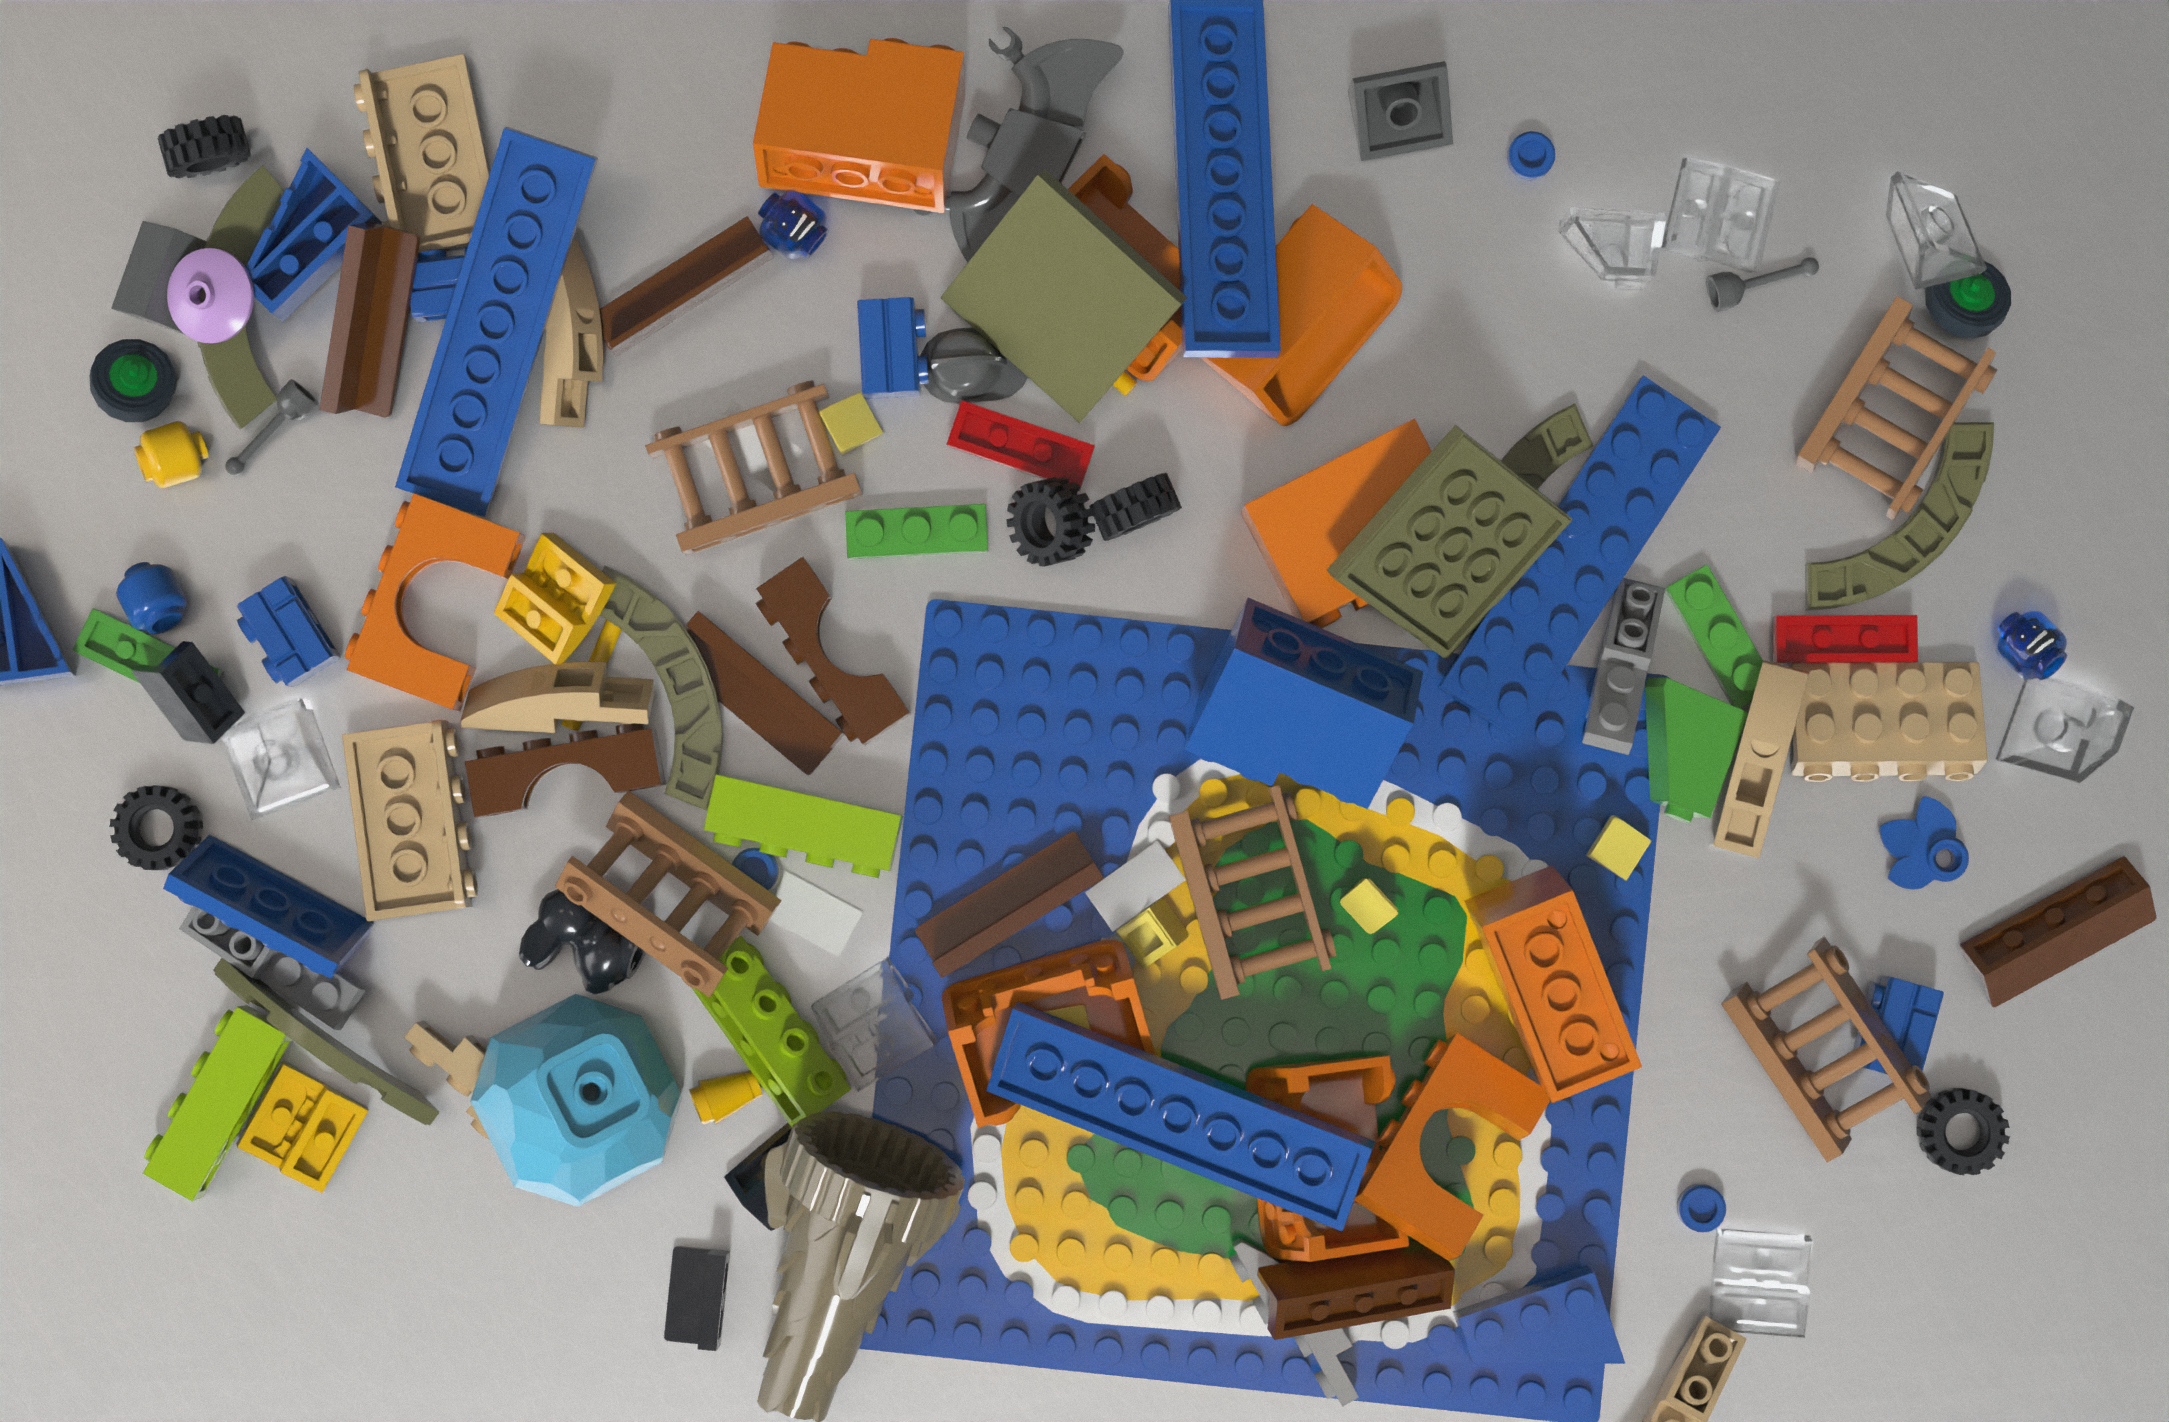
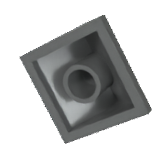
(1401, 110)
(148, 272)

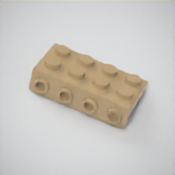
(426, 149)
(1890, 721)
(409, 820)

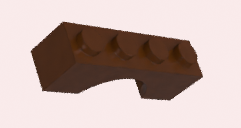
(798, 603)
(505, 782)

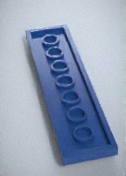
(1223, 179)
(496, 321)
(1554, 604)
(1180, 1116)

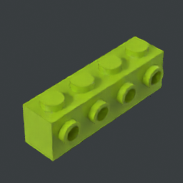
(804, 824)
(772, 1036)
(217, 1103)

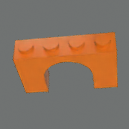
(426, 536)
(1397, 1182)

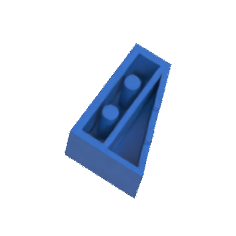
(304, 238)
(26, 639)
(1542, 1324)

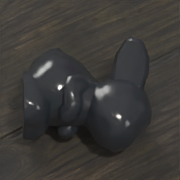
(598, 950)

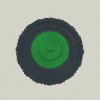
(1970, 305)
(132, 380)

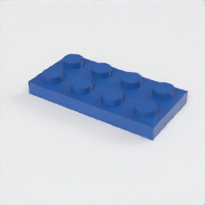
(268, 906)

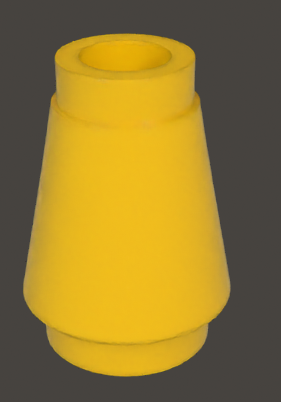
(724, 1095)

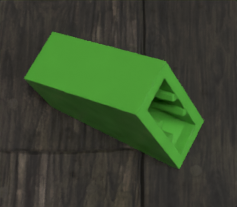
(1688, 747)

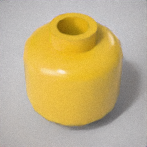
(170, 454)

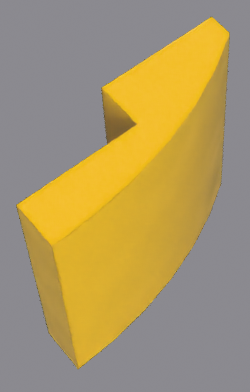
(554, 598)
(302, 1127)

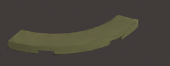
(231, 362)
(1548, 446)
(1921, 537)
(685, 681)
(324, 1046)

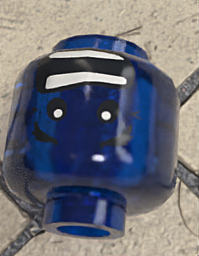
(793, 224)
(2031, 645)

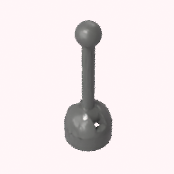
(1727, 288)
(294, 404)

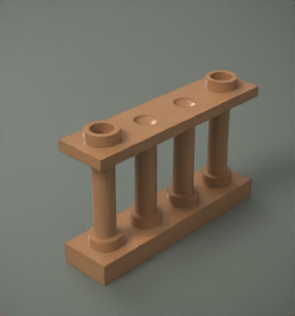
(1874, 369)
(745, 514)
(690, 862)
(1219, 925)
(1805, 1089)

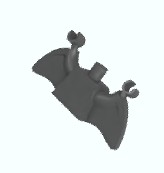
(1055, 90)

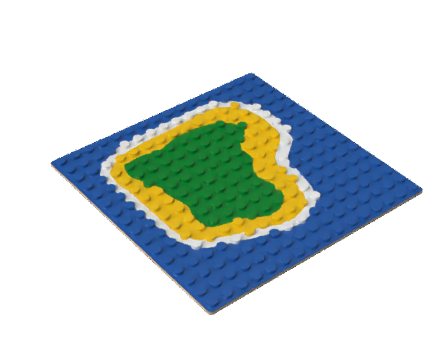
(1123, 1260)

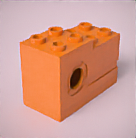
(861, 123)
(1321, 512)
(1553, 983)

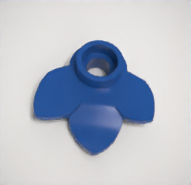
(1918, 843)

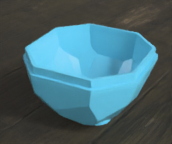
(536, 1106)

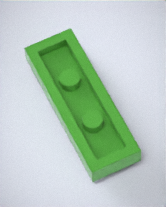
(916, 531)
(1717, 634)
(120, 645)

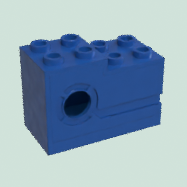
(1303, 706)

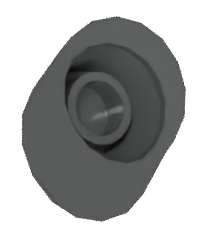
(969, 368)

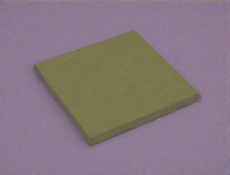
(1063, 296)
(1449, 543)

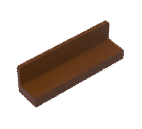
(683, 286)
(370, 319)
(764, 699)
(1008, 904)
(2060, 930)
(1355, 1289)

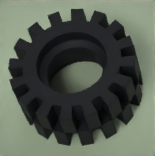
(204, 146)
(1135, 506)
(1069, 515)
(128, 820)
(1991, 1131)

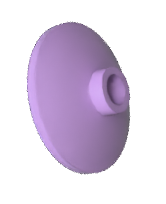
(227, 298)

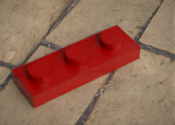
(1019, 444)
(1845, 639)

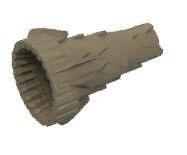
(857, 1213)

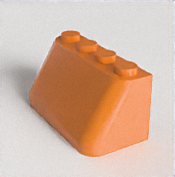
(1329, 304)

